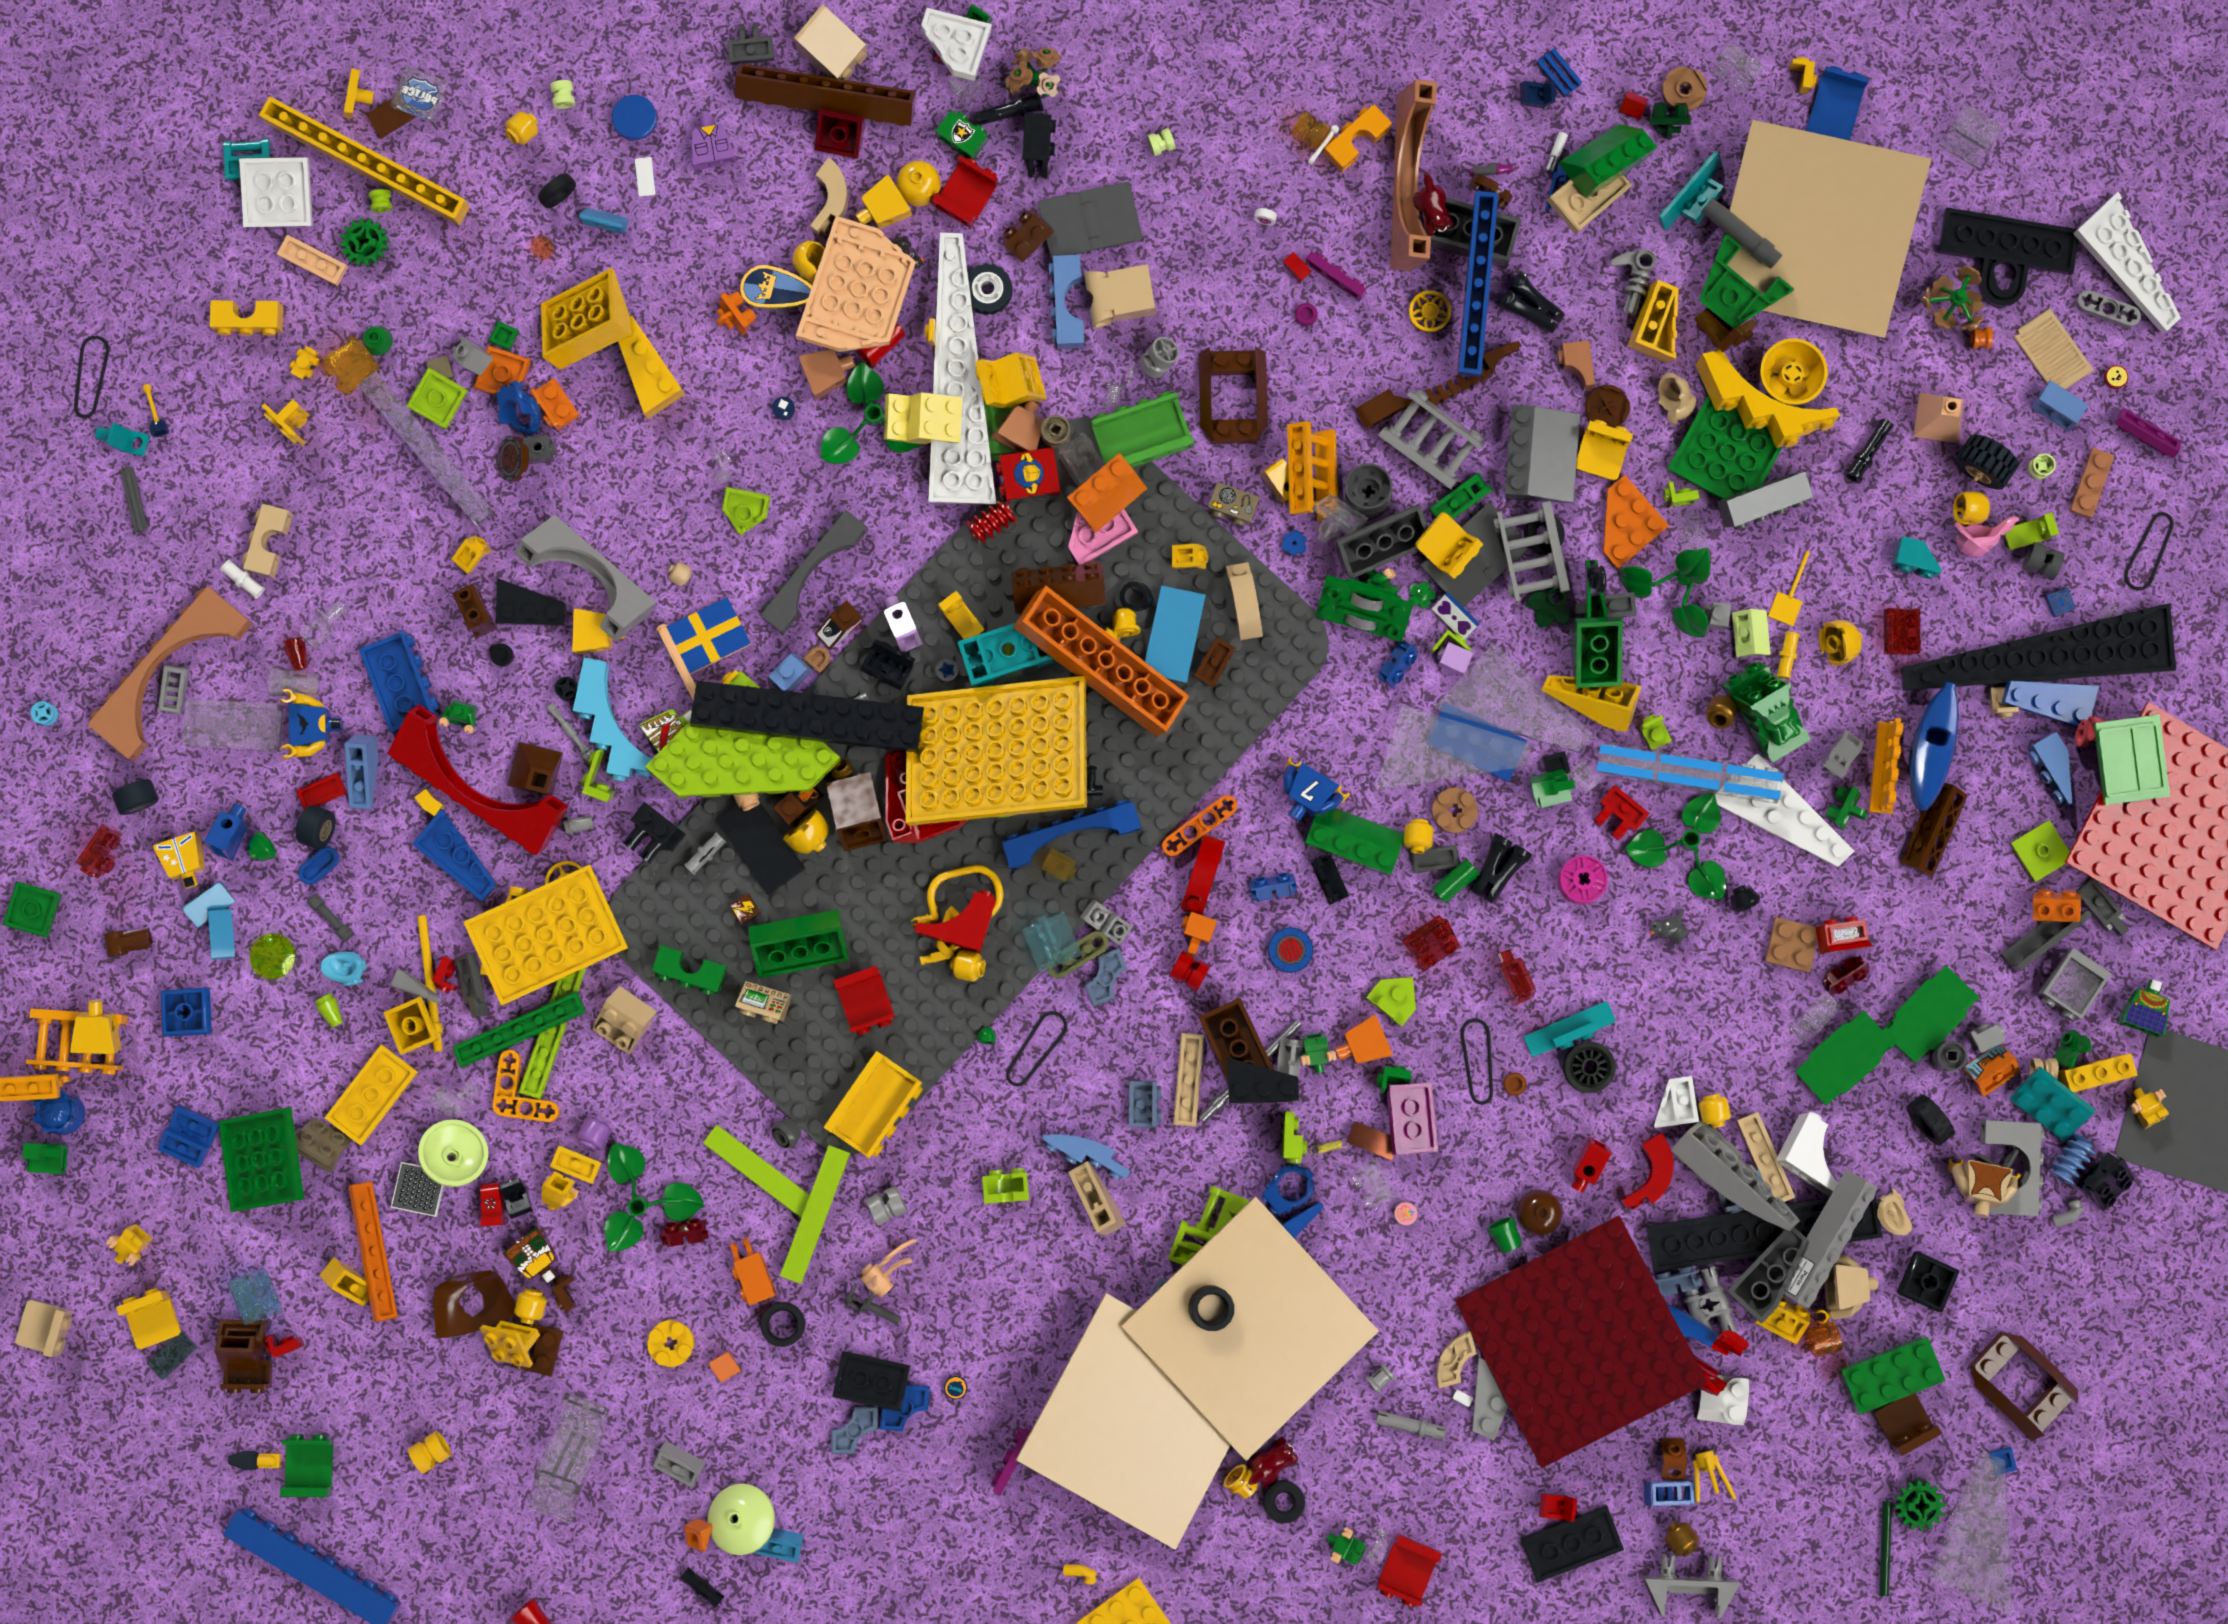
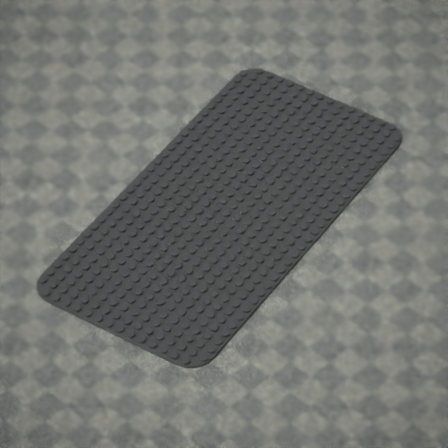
(881, 887)

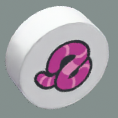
(1265, 216)

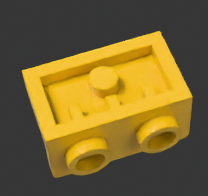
(1787, 1321)

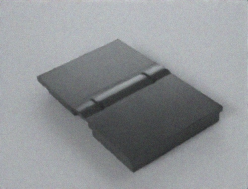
(1091, 220)
(1485, 565)

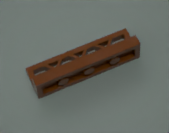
(1932, 826)

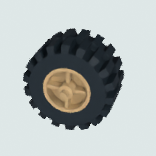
(1987, 462)

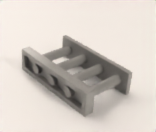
(1411, 448)
(1554, 558)

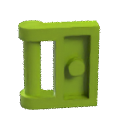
(1230, 1208)
(1184, 1249)

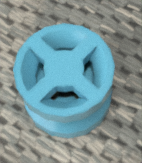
(39, 711)

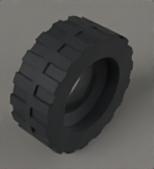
(1930, 1119)

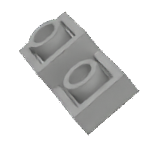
(1106, 922)

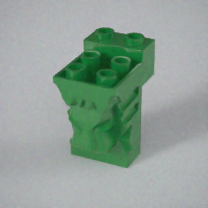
(1767, 710)

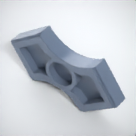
(1110, 967)
(846, 1438)

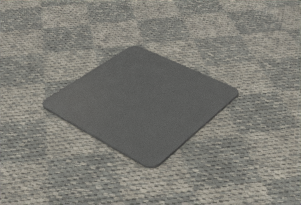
(2195, 1133)

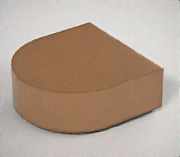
(818, 658)

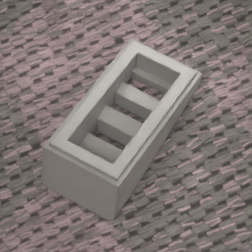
(165, 687)
(408, 983)

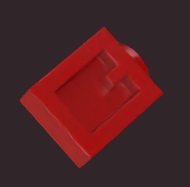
(444, 971)
(287, 1345)

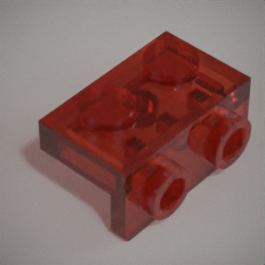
(1902, 631)

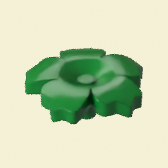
(1422, 594)

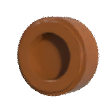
(1514, 1084)

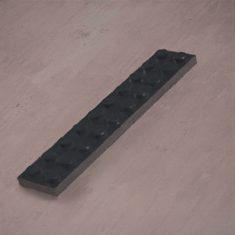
(807, 716)
(1737, 1235)

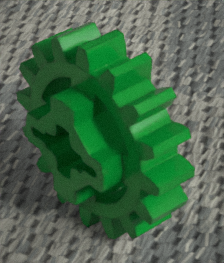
(355, 238)
(1919, 1495)

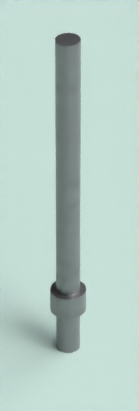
(1218, 1102)

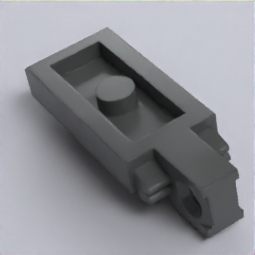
(1616, 604)
(2102, 907)
(471, 984)

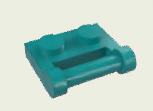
(231, 162)

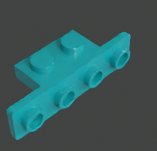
(1695, 194)
(1571, 1028)

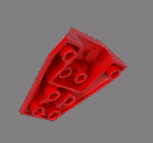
(896, 806)

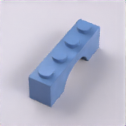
(1066, 274)

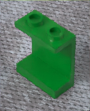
(308, 1466)

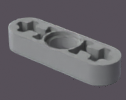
(2121, 320)

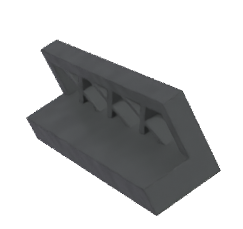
(2039, 941)

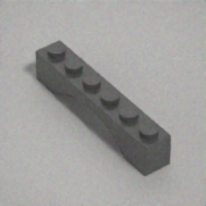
(843, 535)

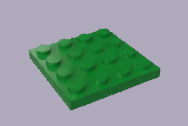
(1723, 454)
(261, 1159)

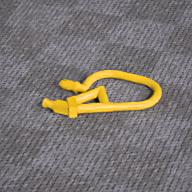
(945, 952)

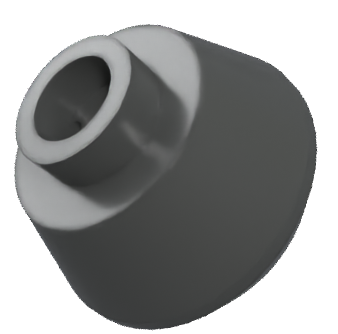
(786, 1133)

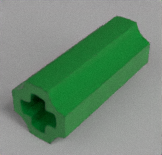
(1456, 881)

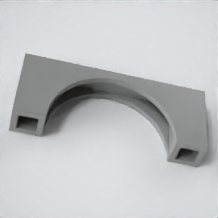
(558, 542)

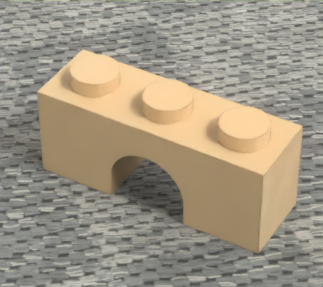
(269, 521)

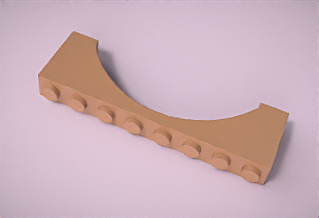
(1408, 239)
(120, 716)

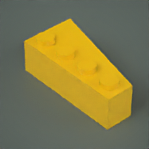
(649, 374)

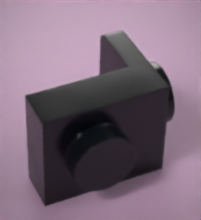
(516, 1197)

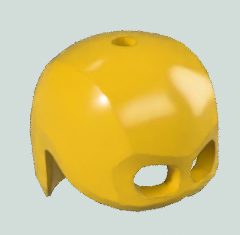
(1975, 505)

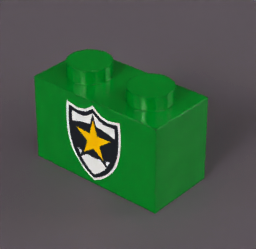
(962, 135)

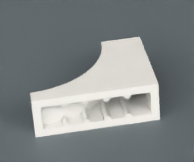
(1805, 1155)

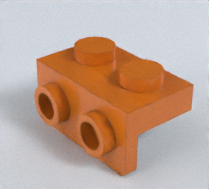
(2056, 906)

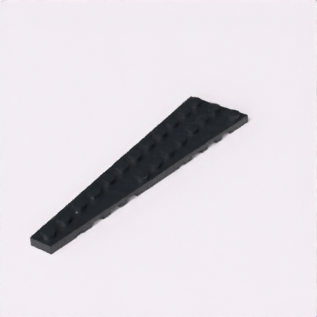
(2107, 647)

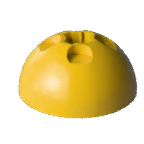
(1795, 360)

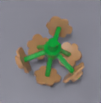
(1966, 300)

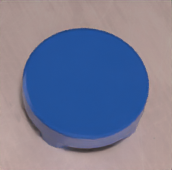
(634, 117)

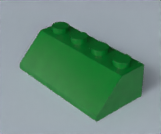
(1607, 158)
(1355, 840)
(798, 943)

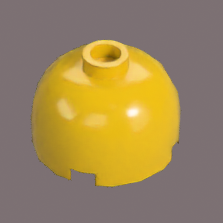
(918, 183)
(1840, 641)
(808, 834)

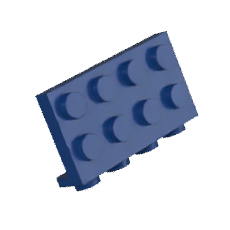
(398, 678)

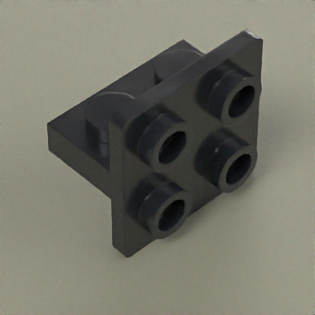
(2106, 1181)

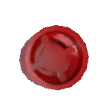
(1189, 971)

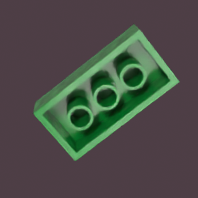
(1891, 1375)

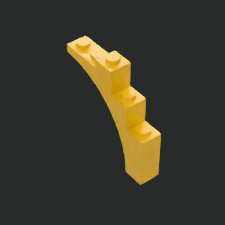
(1756, 409)

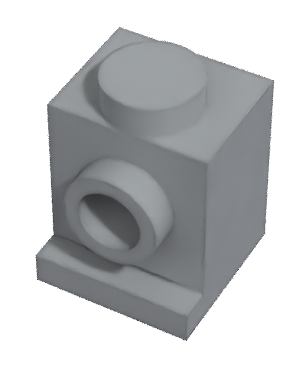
(1718, 615)
(1986, 1037)

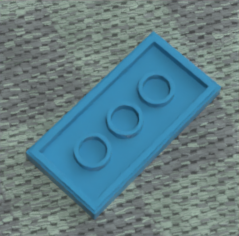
(1174, 632)

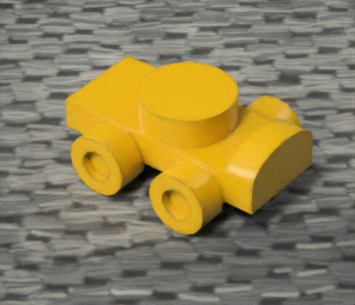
(304, 360)

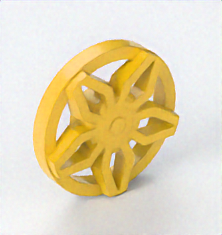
(1429, 311)

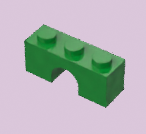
(669, 965)

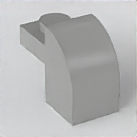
(1842, 754)

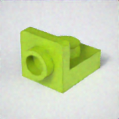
(1682, 498)
(1654, 732)

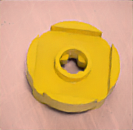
(682, 1349)

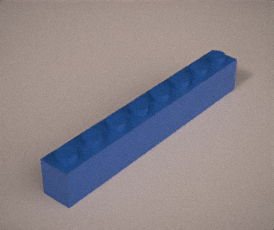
(1477, 284)
(312, 1568)

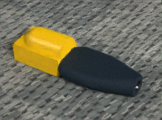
(253, 1460)

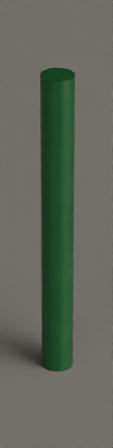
(1885, 1548)

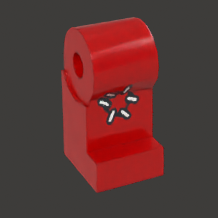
(492, 1205)

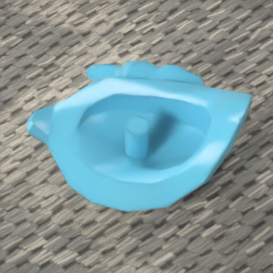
(343, 967)

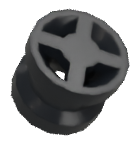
(562, 687)

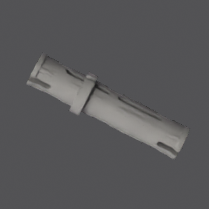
(1406, 1424)

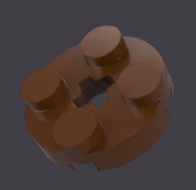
(1485, 184)

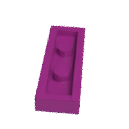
(1336, 275)
(2148, 433)

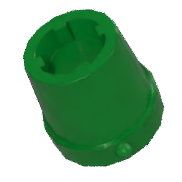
(1505, 1234)

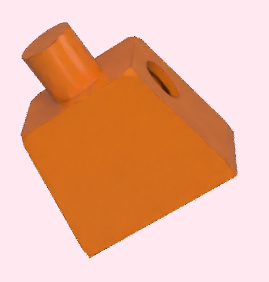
(1364, 1042)

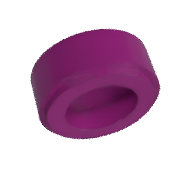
(1306, 314)

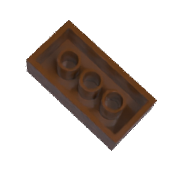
(1076, 584)
(1234, 1036)

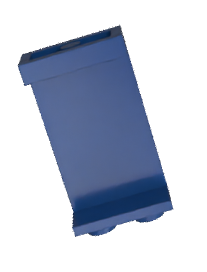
(1836, 103)

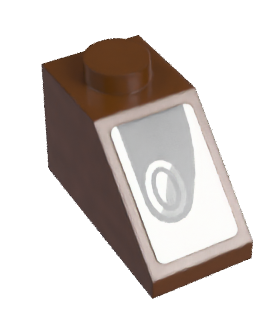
(839, 625)

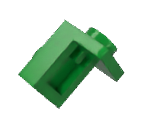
(1394, 1075)

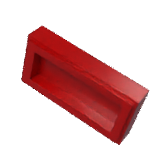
(322, 791)

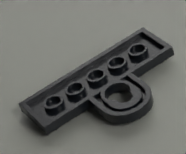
(2007, 242)

